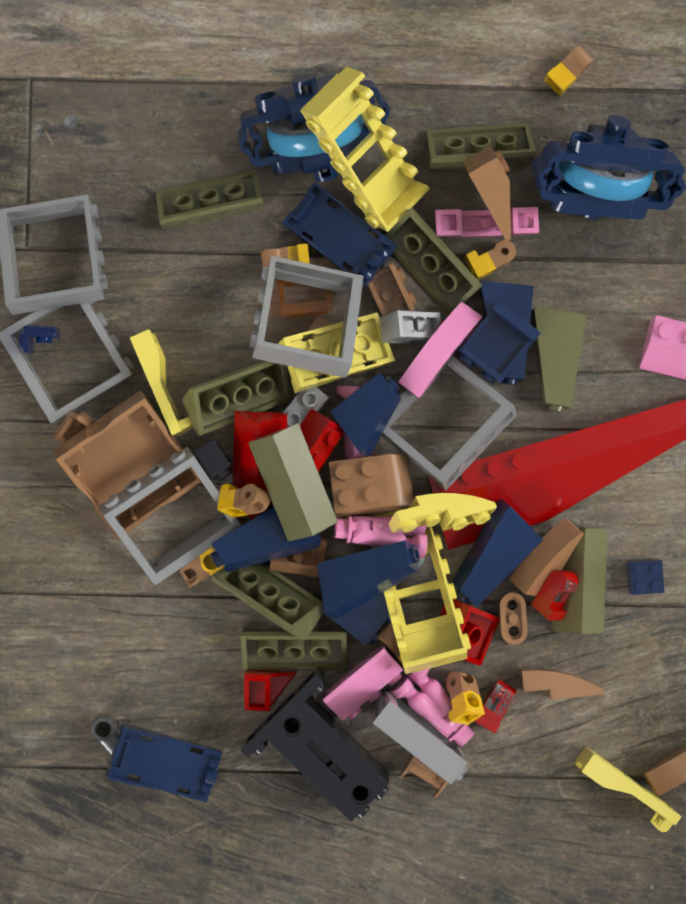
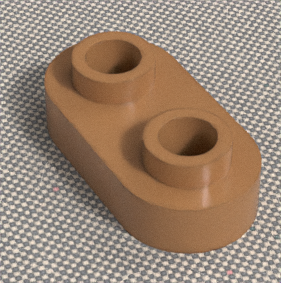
(515, 617)

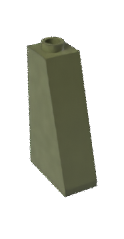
(558, 354)

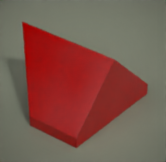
(264, 688)

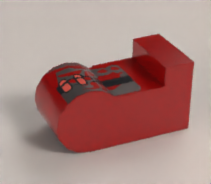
(555, 594)
(496, 705)

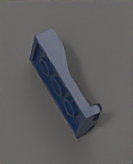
(339, 234)
(163, 763)

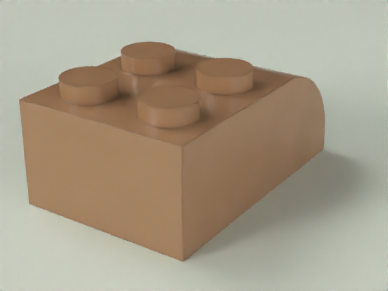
(371, 485)

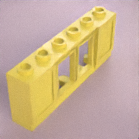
(391, 187)
(432, 640)

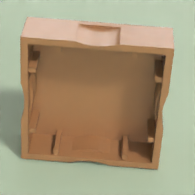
(123, 449)

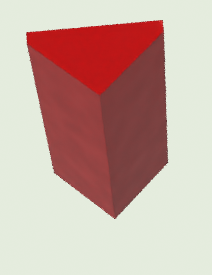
(248, 427)

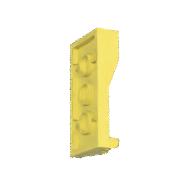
(327, 341)
(154, 366)
(612, 778)

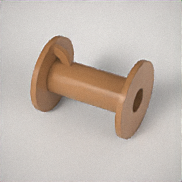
(422, 771)

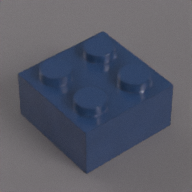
(645, 577)

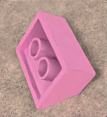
(665, 348)
(363, 683)

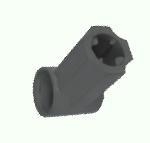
(107, 740)

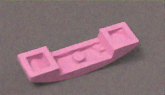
(480, 223)
(439, 349)

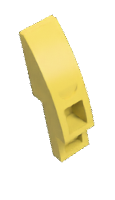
(447, 509)

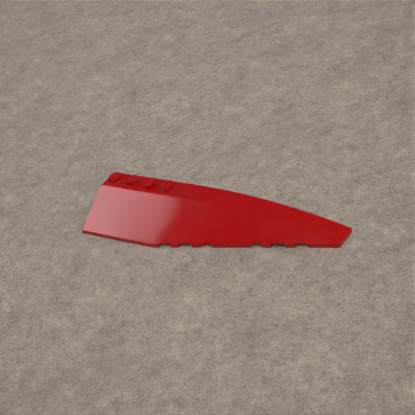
(566, 469)

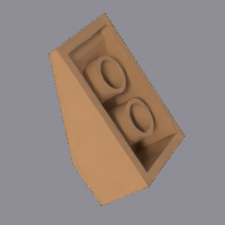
(490, 178)

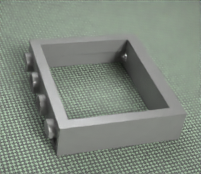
(44, 212)
(316, 277)
(111, 342)
(472, 448)
(189, 548)
(419, 737)

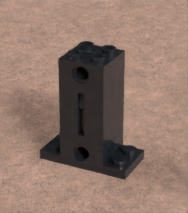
(322, 750)

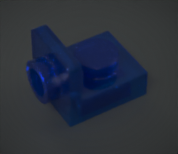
(42, 334)

